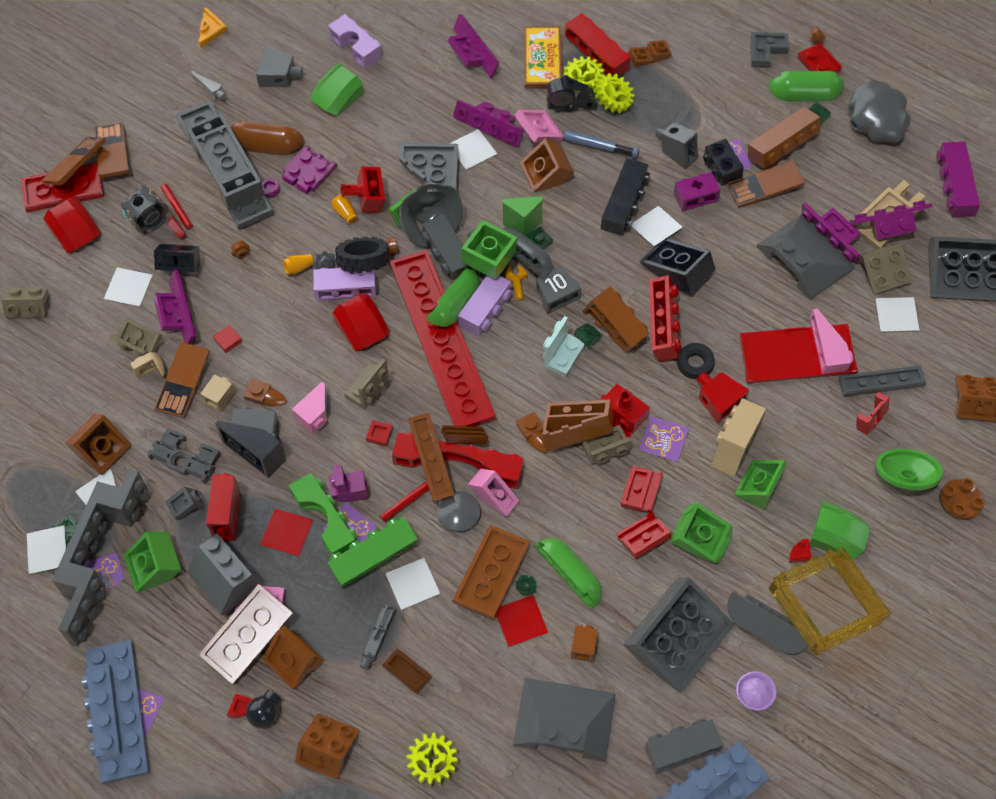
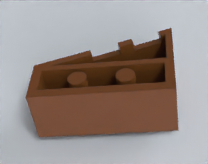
(616, 319)
(576, 422)

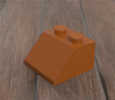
(546, 166)
(98, 443)

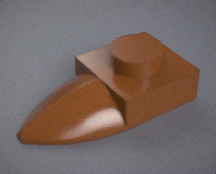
(263, 394)
(532, 430)

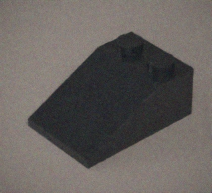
(683, 263)
(253, 445)

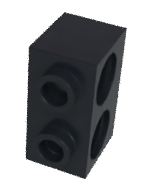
(721, 157)
(177, 257)

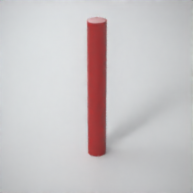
(176, 206)
(404, 502)

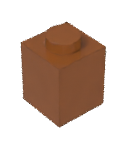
(584, 643)

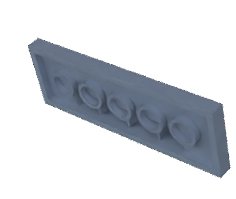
(115, 712)
(723, 777)

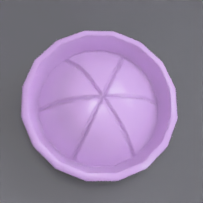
(756, 691)

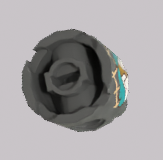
(145, 209)

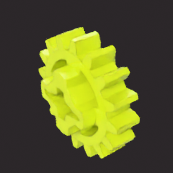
(584, 71)
(614, 93)
(423, 758)

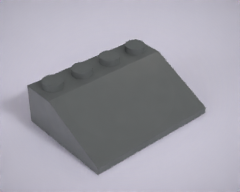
(962, 268)
(679, 633)

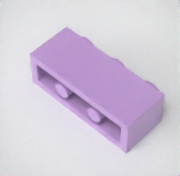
(340, 284)
(484, 304)

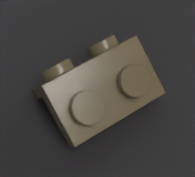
(24, 302)
(137, 337)
(606, 446)

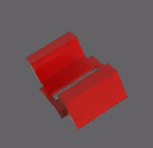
(866, 424)

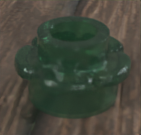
(530, 589)

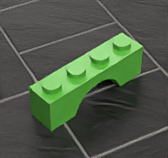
(310, 496)

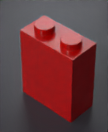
(224, 506)

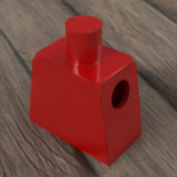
(720, 394)

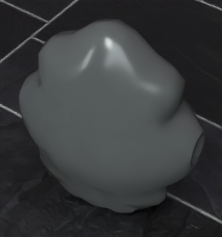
(879, 112)

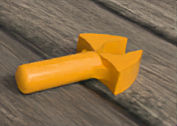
(516, 280)

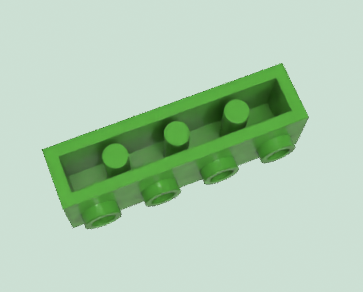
(371, 552)

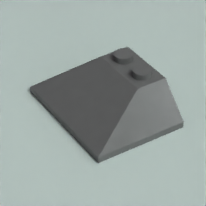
(807, 255)
(564, 718)

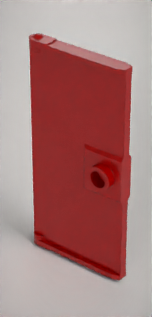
(787, 354)

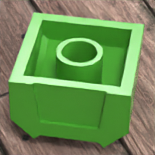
(337, 90)
(839, 529)
(702, 533)

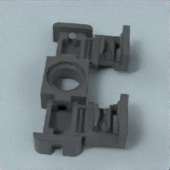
(196, 467)

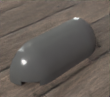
(531, 254)
(765, 623)

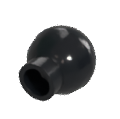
(263, 710)

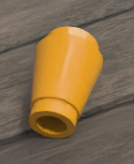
(344, 208)
(297, 263)

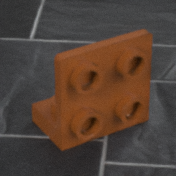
(976, 397)
(325, 745)

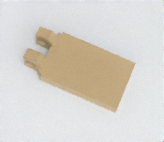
(887, 201)

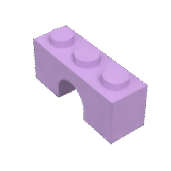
(365, 48)

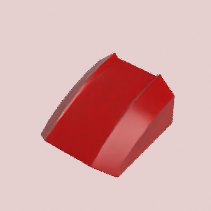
(71, 224)
(360, 321)

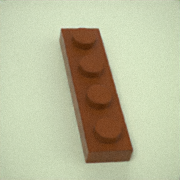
(431, 457)

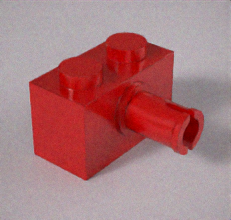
(368, 189)
(627, 409)

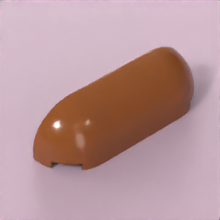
(267, 138)

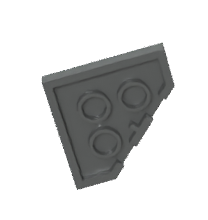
(431, 162)

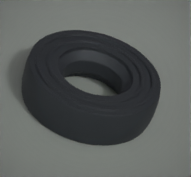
(695, 349)

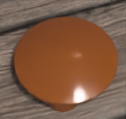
(962, 498)

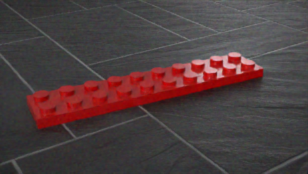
(442, 345)

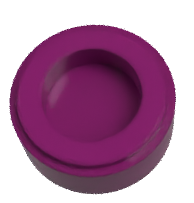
(271, 187)

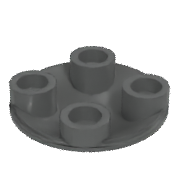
(458, 511)

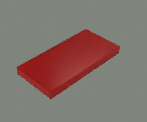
(83, 185)

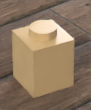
(217, 393)

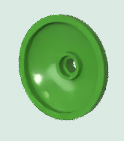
(909, 469)

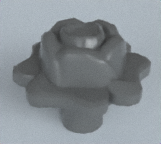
(324, 260)

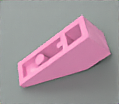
(830, 346)

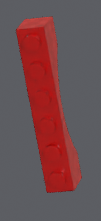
(507, 466)

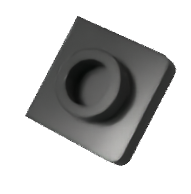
(184, 501)

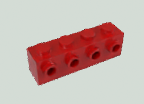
(597, 45)
(664, 319)

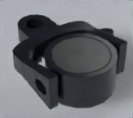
(562, 95)

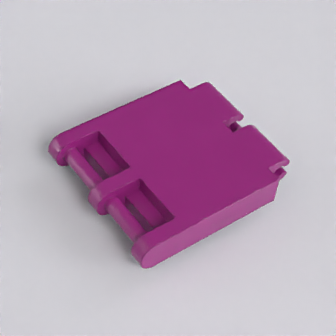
(308, 170)

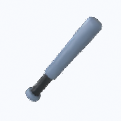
(590, 141)

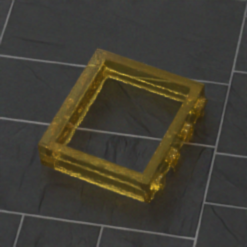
(855, 581)

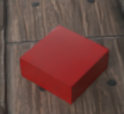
(227, 339)
(379, 433)

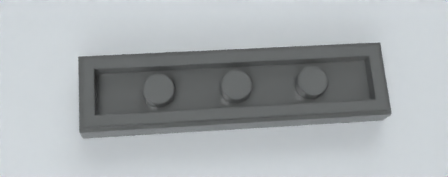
(882, 381)

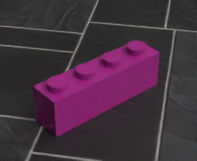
(958, 179)

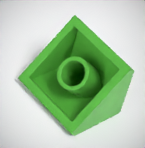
(523, 213)
(760, 482)

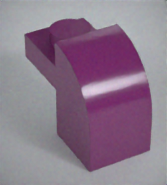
(348, 486)

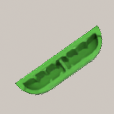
(807, 86)
(455, 299)
(571, 570)

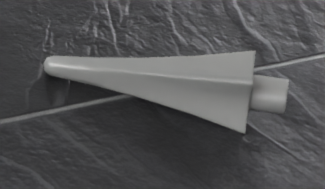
(213, 88)

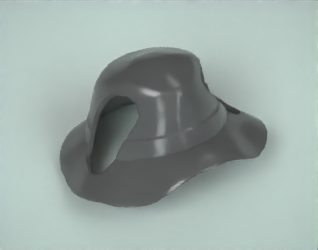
(427, 205)

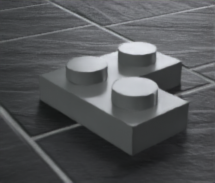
(765, 42)

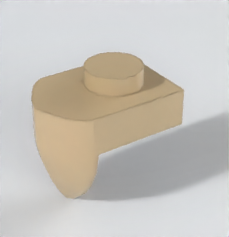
(146, 364)

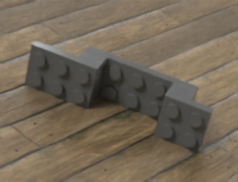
(227, 163)
(73, 574)

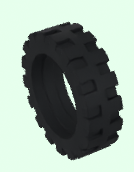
(349, 259)

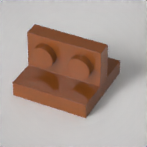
(291, 657)

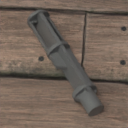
(377, 635)

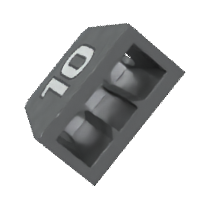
(557, 289)

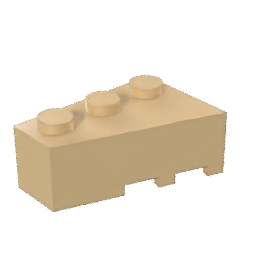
(737, 436)

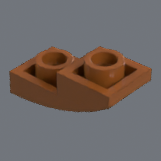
(651, 54)

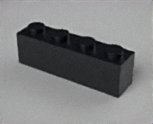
(625, 196)

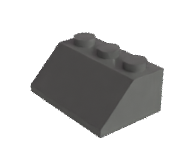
(221, 574)

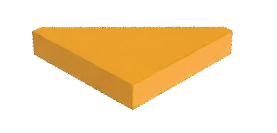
(210, 28)

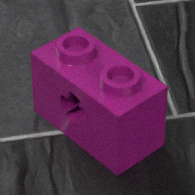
(696, 191)

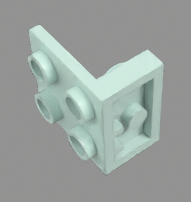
(561, 349)

